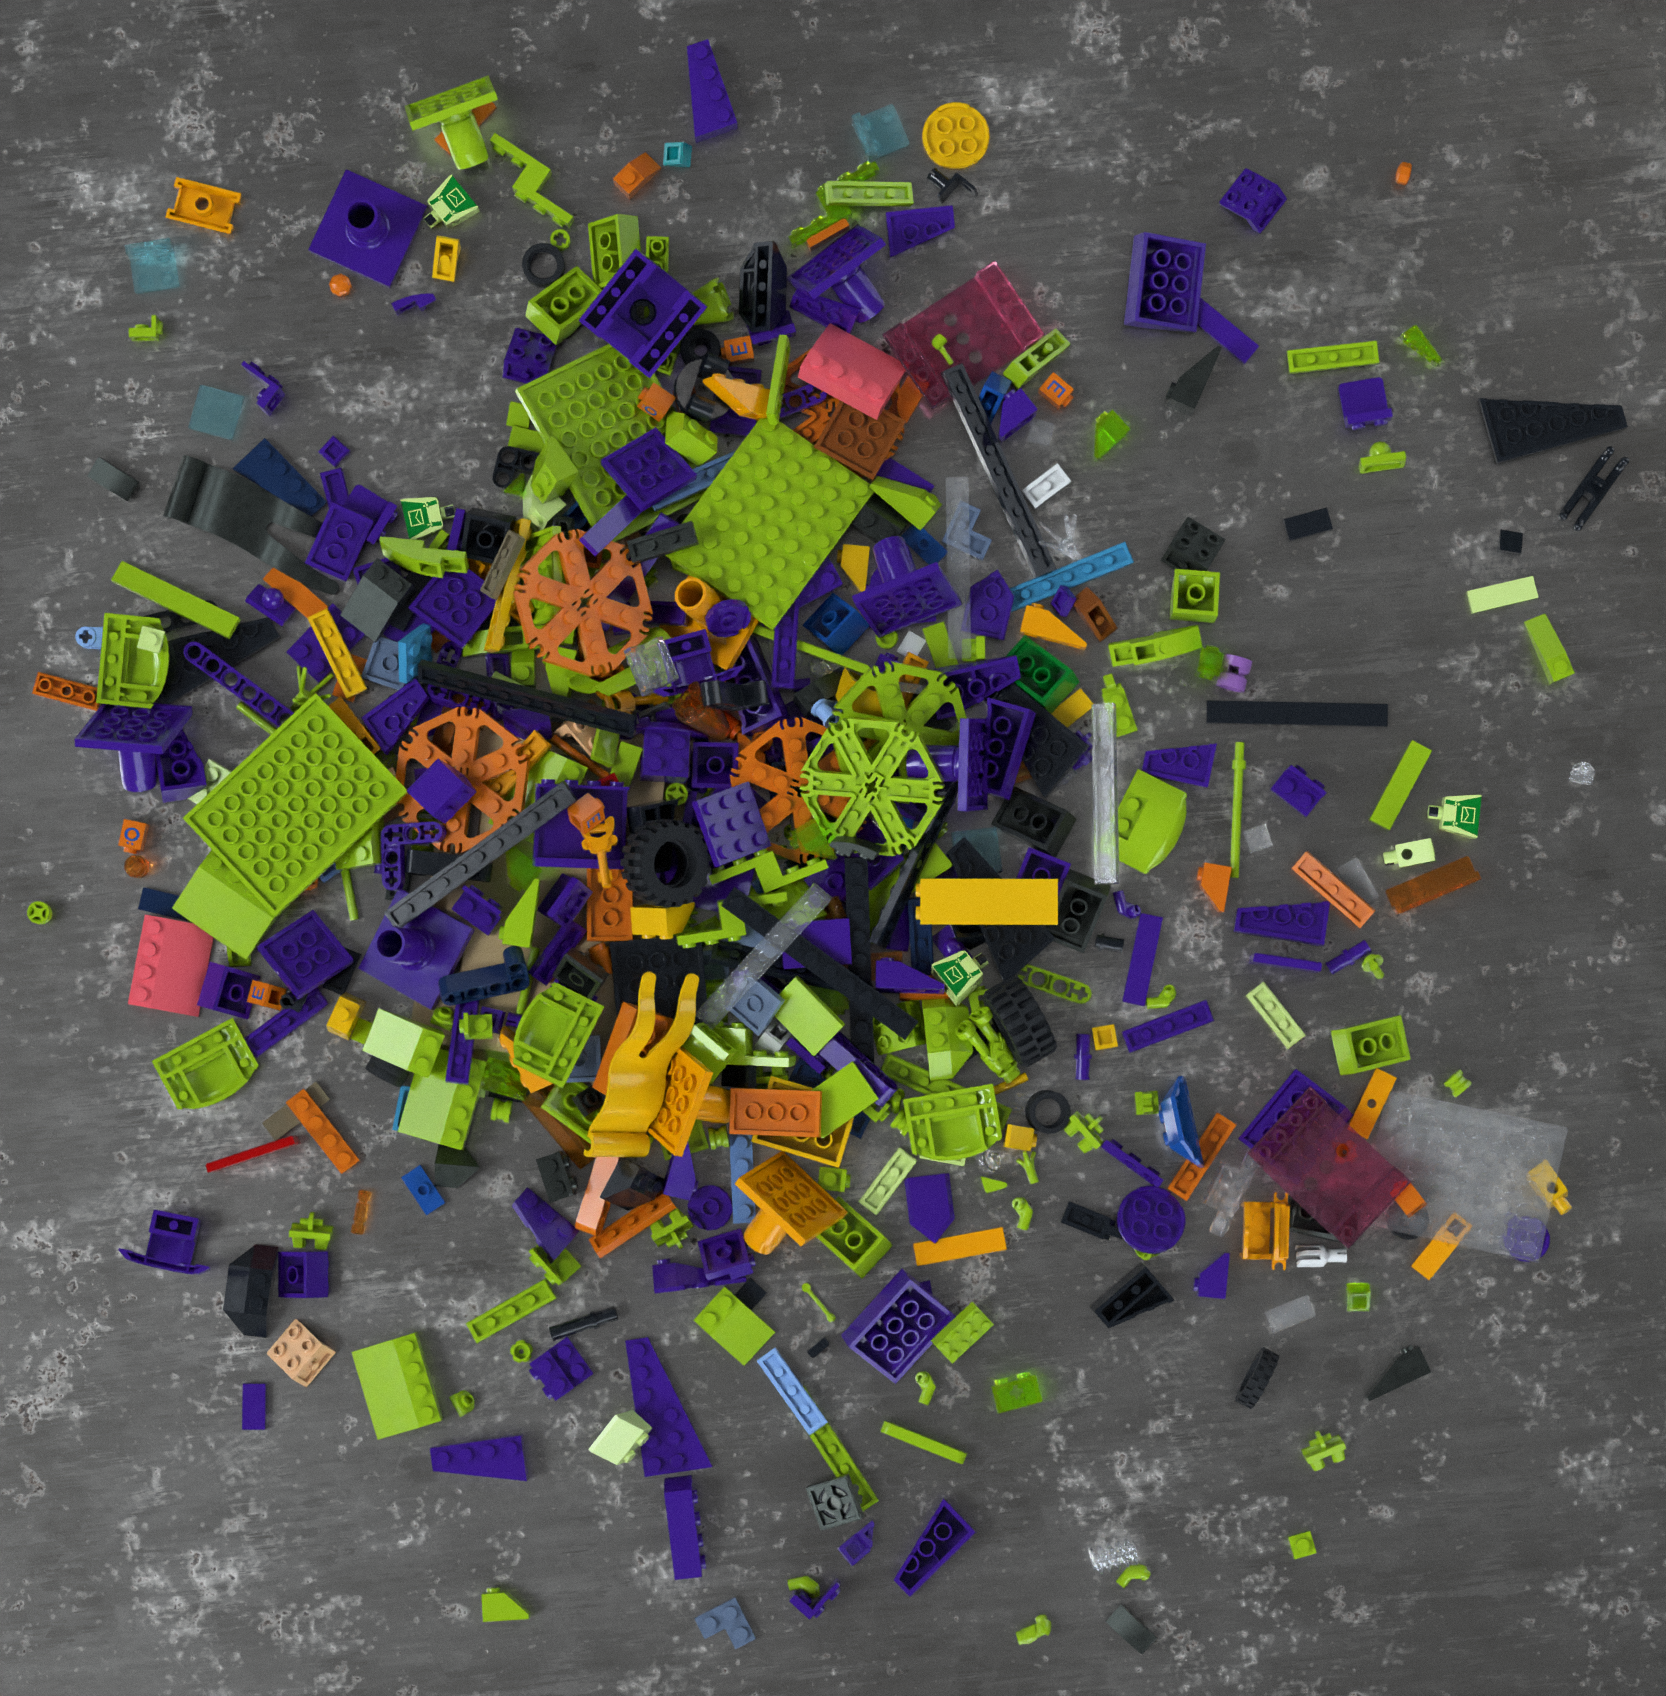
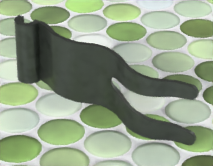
(240, 514)

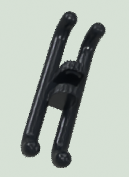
(1593, 488)

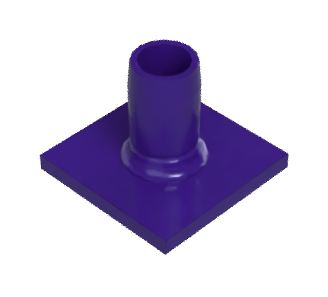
(368, 228)
(840, 268)
(906, 593)
(136, 736)
(959, 764)
(418, 953)

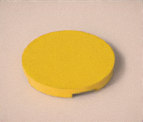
(955, 136)

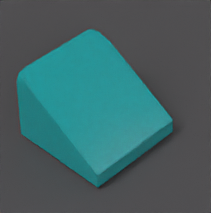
(677, 154)

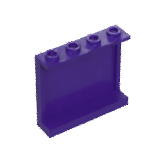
(560, 842)

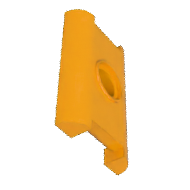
(215, 216)

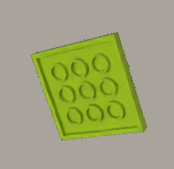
(457, 121)
(549, 568)

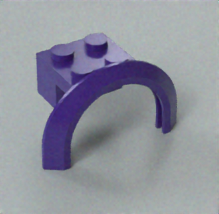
(693, 663)
(666, 750)
(170, 1244)

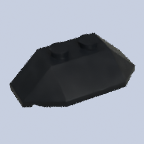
(763, 287)
(251, 1290)

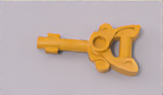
(627, 702)
(600, 847)

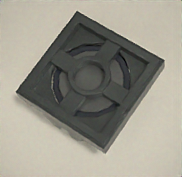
(836, 1500)

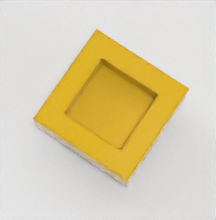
(1104, 1037)

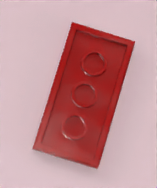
(253, 1153)

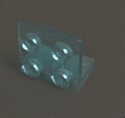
(880, 132)
(153, 265)

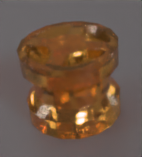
(132, 866)

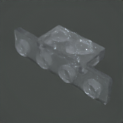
(1227, 1191)

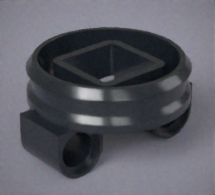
(697, 406)

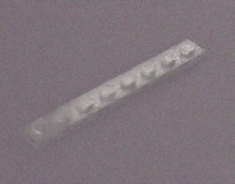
(958, 566)
(1105, 794)
(763, 955)

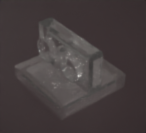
(651, 665)

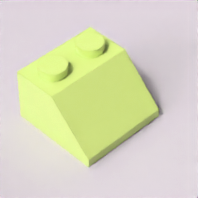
(540, 514)
(621, 1438)

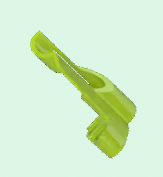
(618, 682)

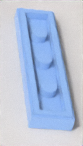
(792, 1391)

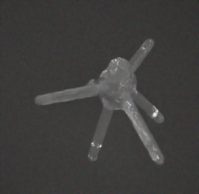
(1066, 545)

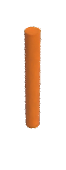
(578, 756)

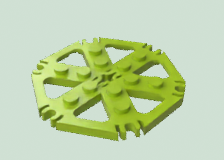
(894, 708)
(861, 766)

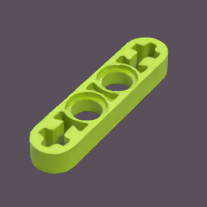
(1050, 978)
(923, 1442)

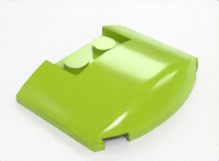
(126, 672)
(1149, 821)
(554, 1033)
(207, 1067)
(953, 1123)

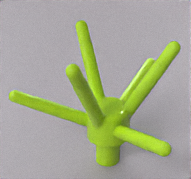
(304, 694)

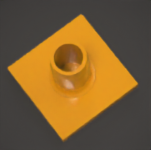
(696, 600)
(688, 1099)
(788, 1204)

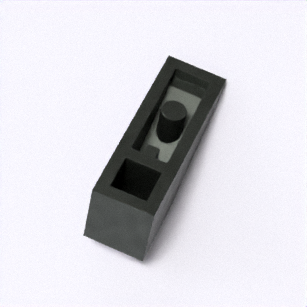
(821, 688)
(1402, 1370)

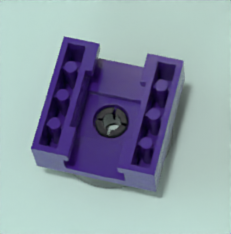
(640, 339)

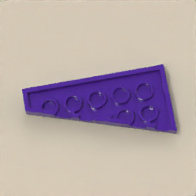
(672, 1440)

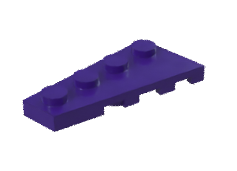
(1294, 923)

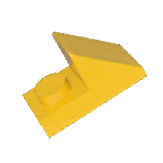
(446, 258)

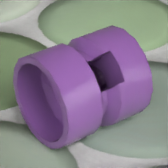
(1230, 680)

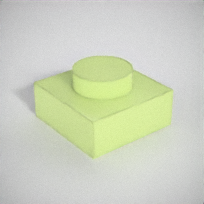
(151, 639)

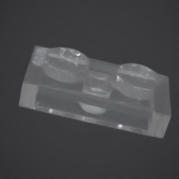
(1289, 1314)

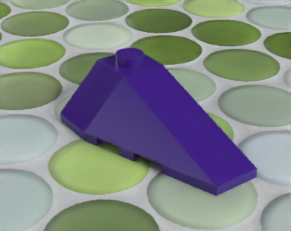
(680, 1276)

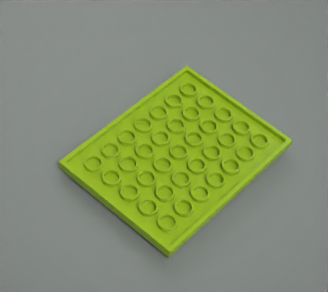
(591, 415)
(771, 520)
(295, 805)

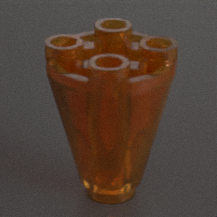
(691, 712)

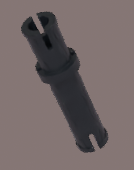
(589, 1321)

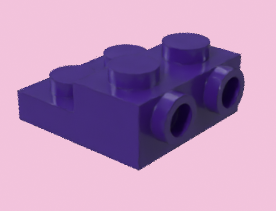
(726, 1255)
(560, 1369)

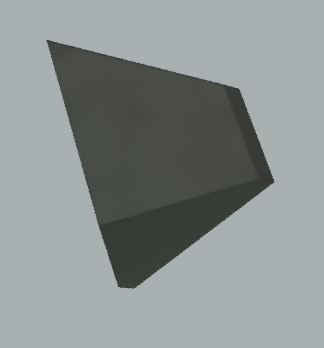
(453, 1166)

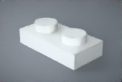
(1046, 486)

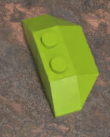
(944, 1049)

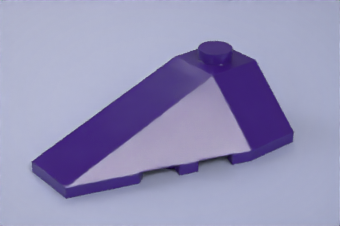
(978, 681)
(180, 770)

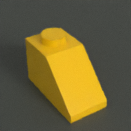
(854, 564)
(1019, 1137)

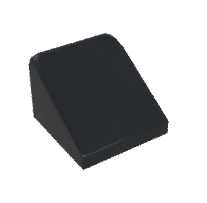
(1510, 542)

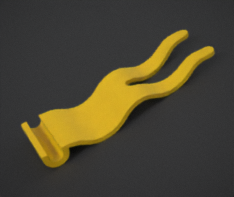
(639, 1083)

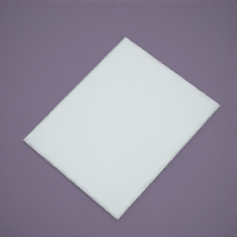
(911, 643)

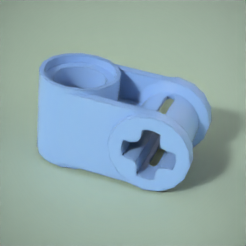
(95, 642)
(823, 709)

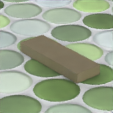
(502, 564)
(285, 1120)

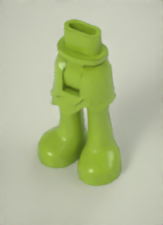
(995, 1051)

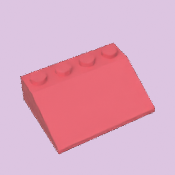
(852, 371)
(170, 966)

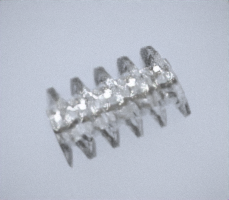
(1113, 1556)

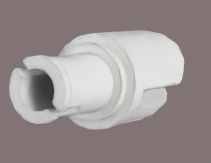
(1317, 1255)

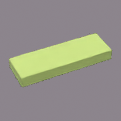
(1502, 594)
(1275, 1015)
(887, 1181)

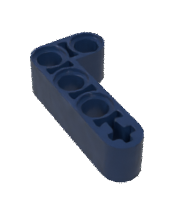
(486, 981)

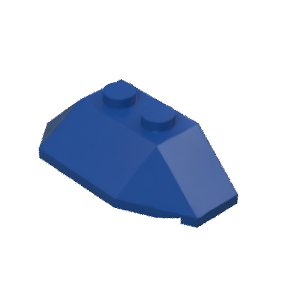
(1180, 1123)

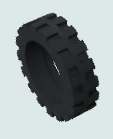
(1257, 1378)

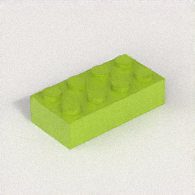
(962, 1332)

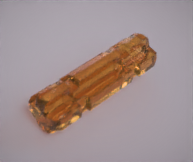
(360, 1212)

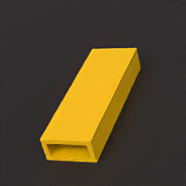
(987, 901)

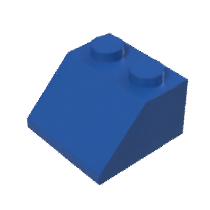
(836, 624)

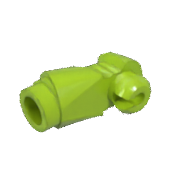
(1035, 1631)

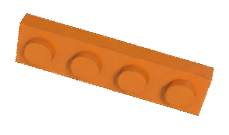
(1333, 889)
(322, 1131)
(1210, 1145)
(631, 1224)

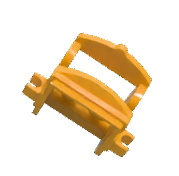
(1257, 1230)

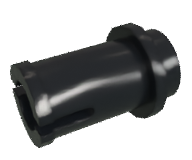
(1109, 943)

